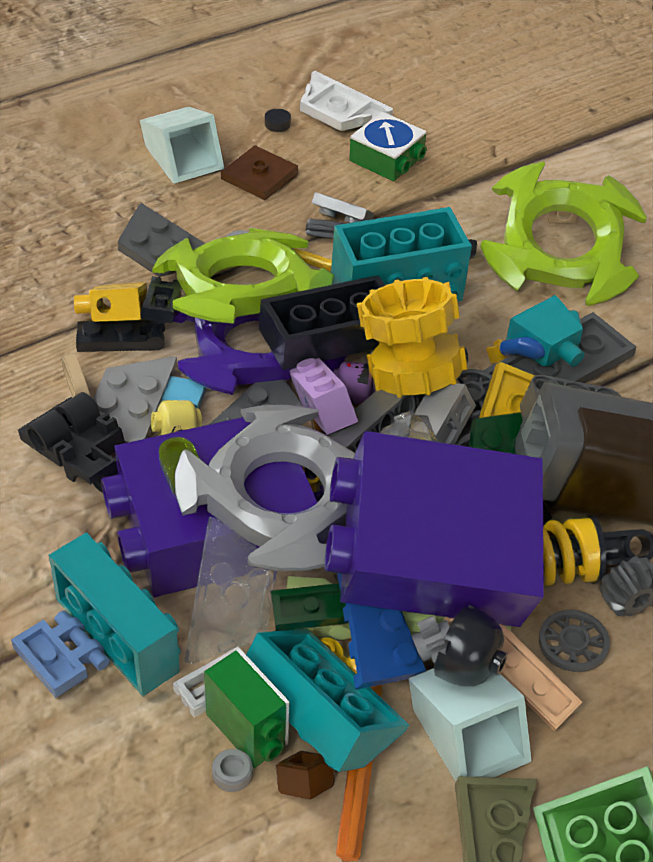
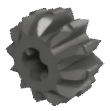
(629, 586)

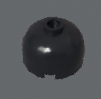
(472, 649)

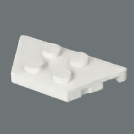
(339, 104)

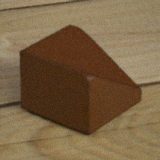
(304, 775)

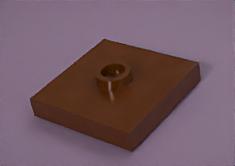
(259, 172)

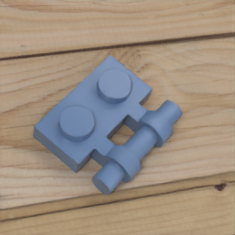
(52, 660)

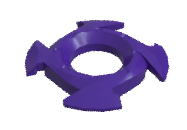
(224, 367)

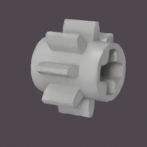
(431, 638)

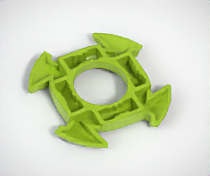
(598, 205)
(258, 248)

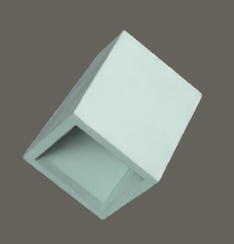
(183, 143)
(473, 727)

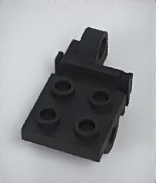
(76, 438)

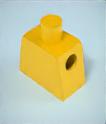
(124, 298)

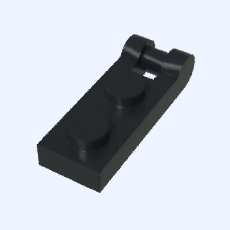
(159, 301)
(119, 336)

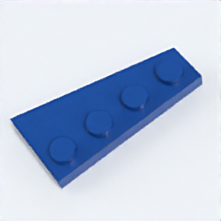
(380, 645)

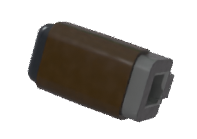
(591, 448)

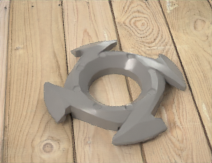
(274, 435)

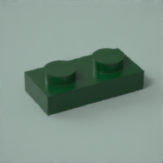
(307, 607)

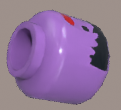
(357, 381)

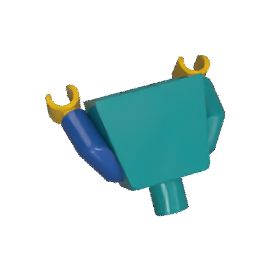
(543, 334)

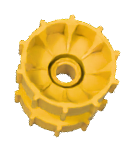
(412, 334)

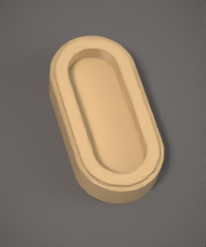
(74, 375)

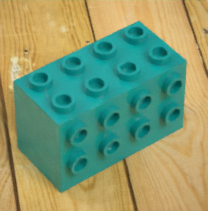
(403, 249)

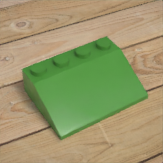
(601, 822)

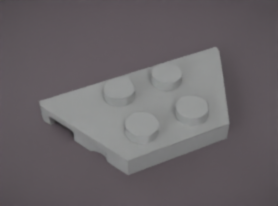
(133, 393)

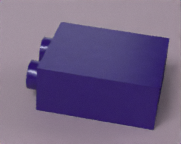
(438, 528)
(161, 538)

